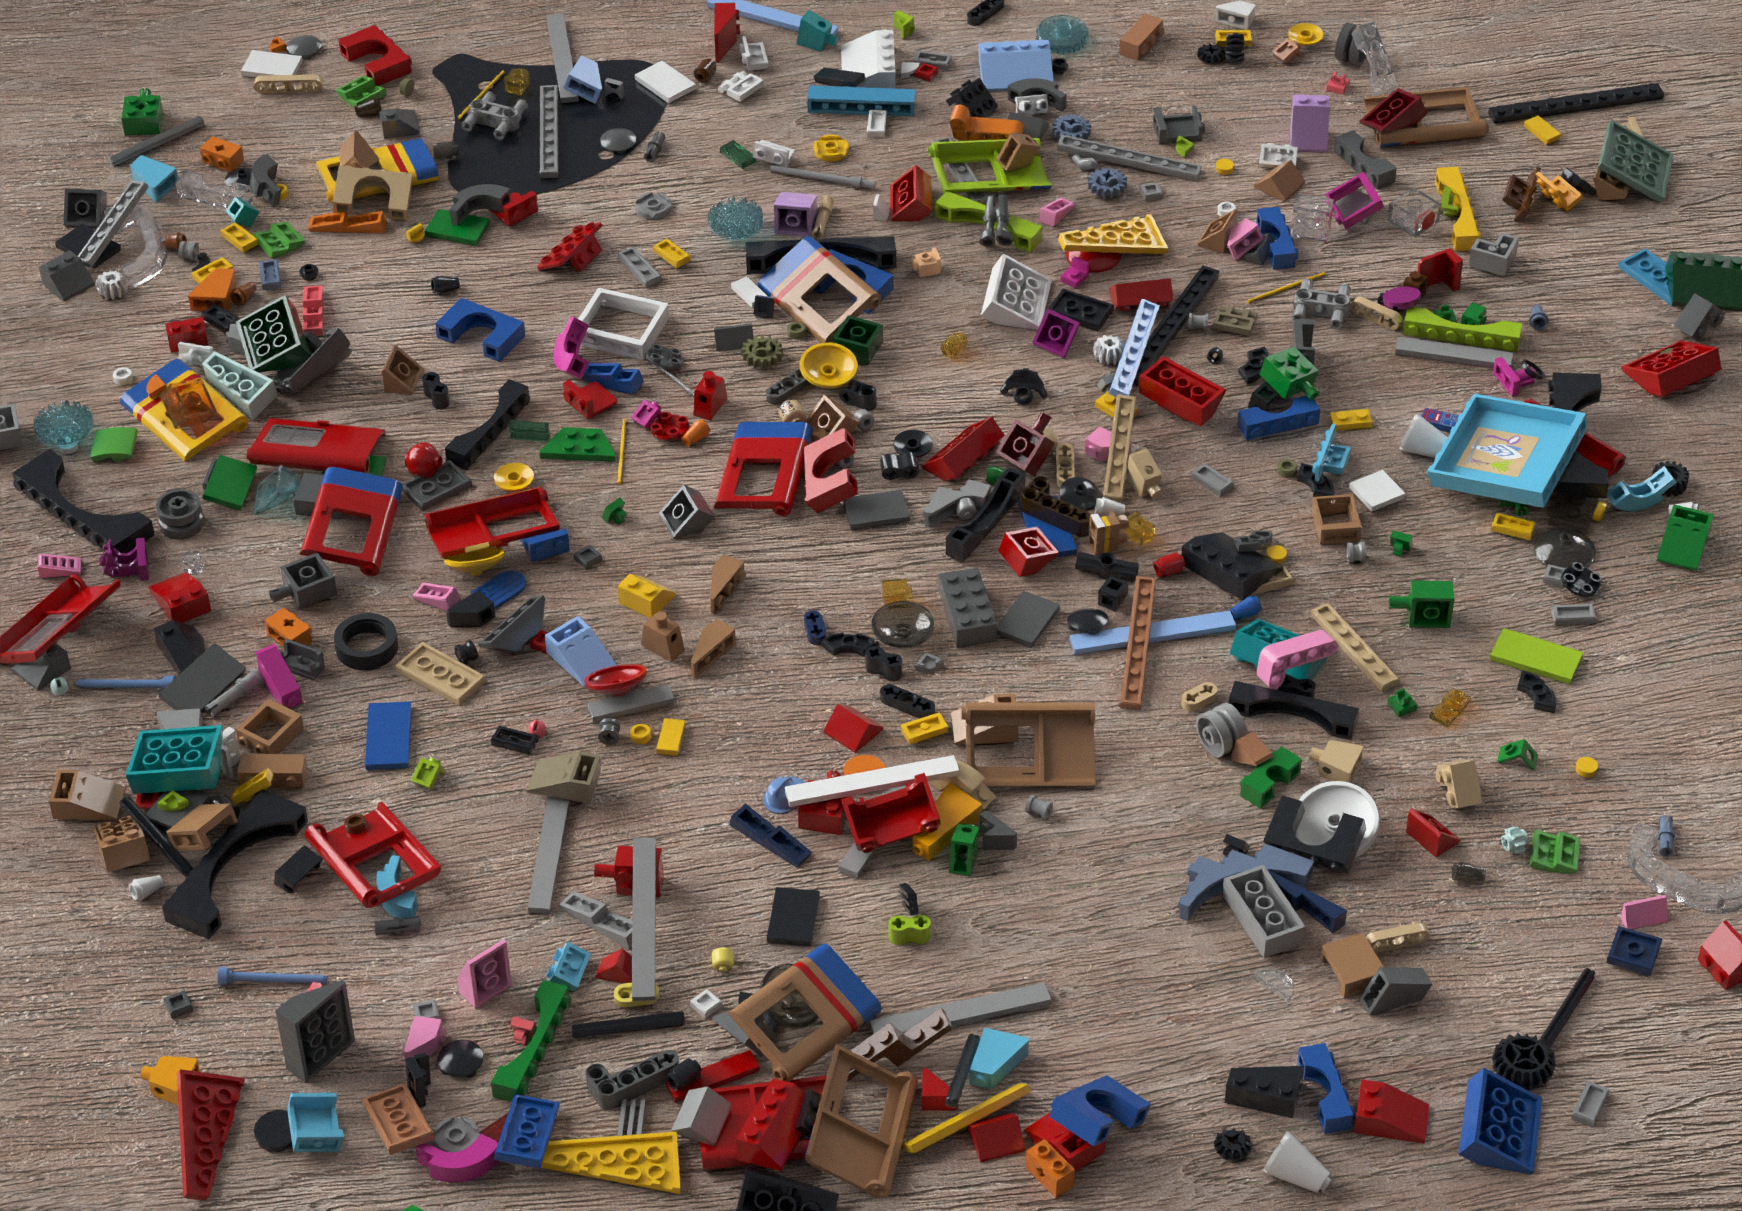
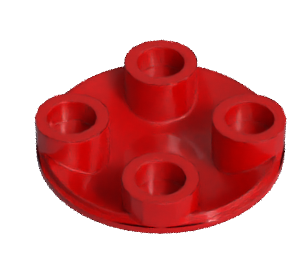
(669, 426)

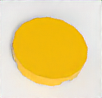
(831, 148)

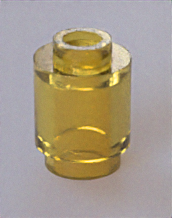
(954, 344)

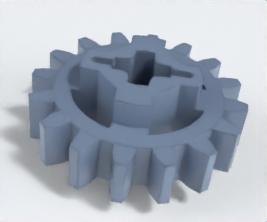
(1072, 126)
(1107, 182)

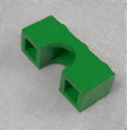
(1258, 785)

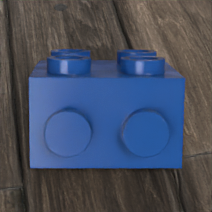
(546, 545)

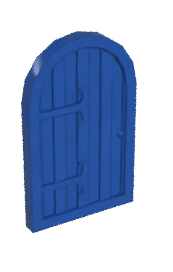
(503, 587)

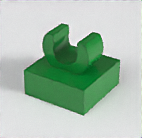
(1446, 313)
(615, 511)
(1400, 542)
(1402, 703)

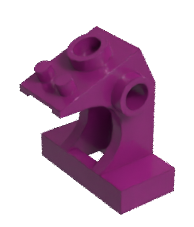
(125, 564)

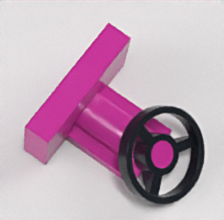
(1514, 380)

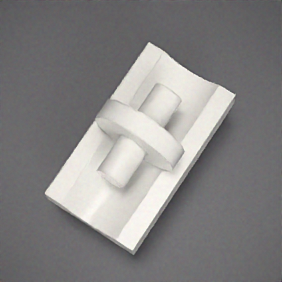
(1031, 104)
(194, 354)

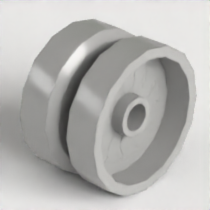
(1220, 729)

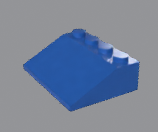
(1500, 1123)

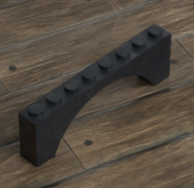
(874, 251)
(1574, 393)
(41, 483)
(263, 819)

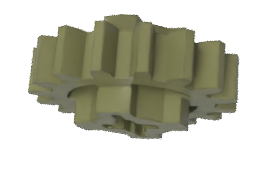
(762, 351)

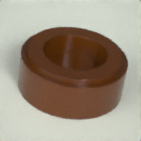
(355, 824)

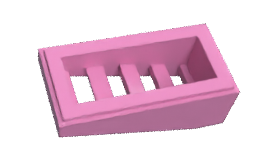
(1055, 211)
(52, 565)
(444, 595)

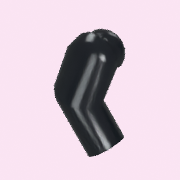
(203, 261)

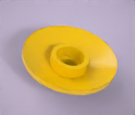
(1305, 34)
(513, 477)

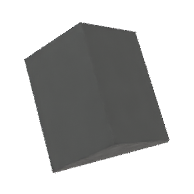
(1033, 126)

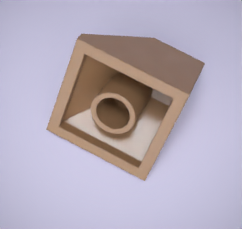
(830, 417)

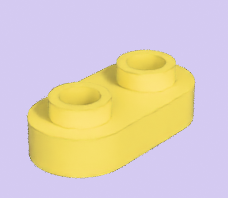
(625, 990)

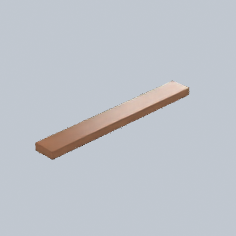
(1138, 643)

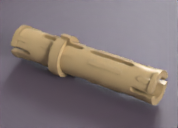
(824, 212)

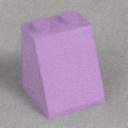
(1310, 123)
(795, 213)

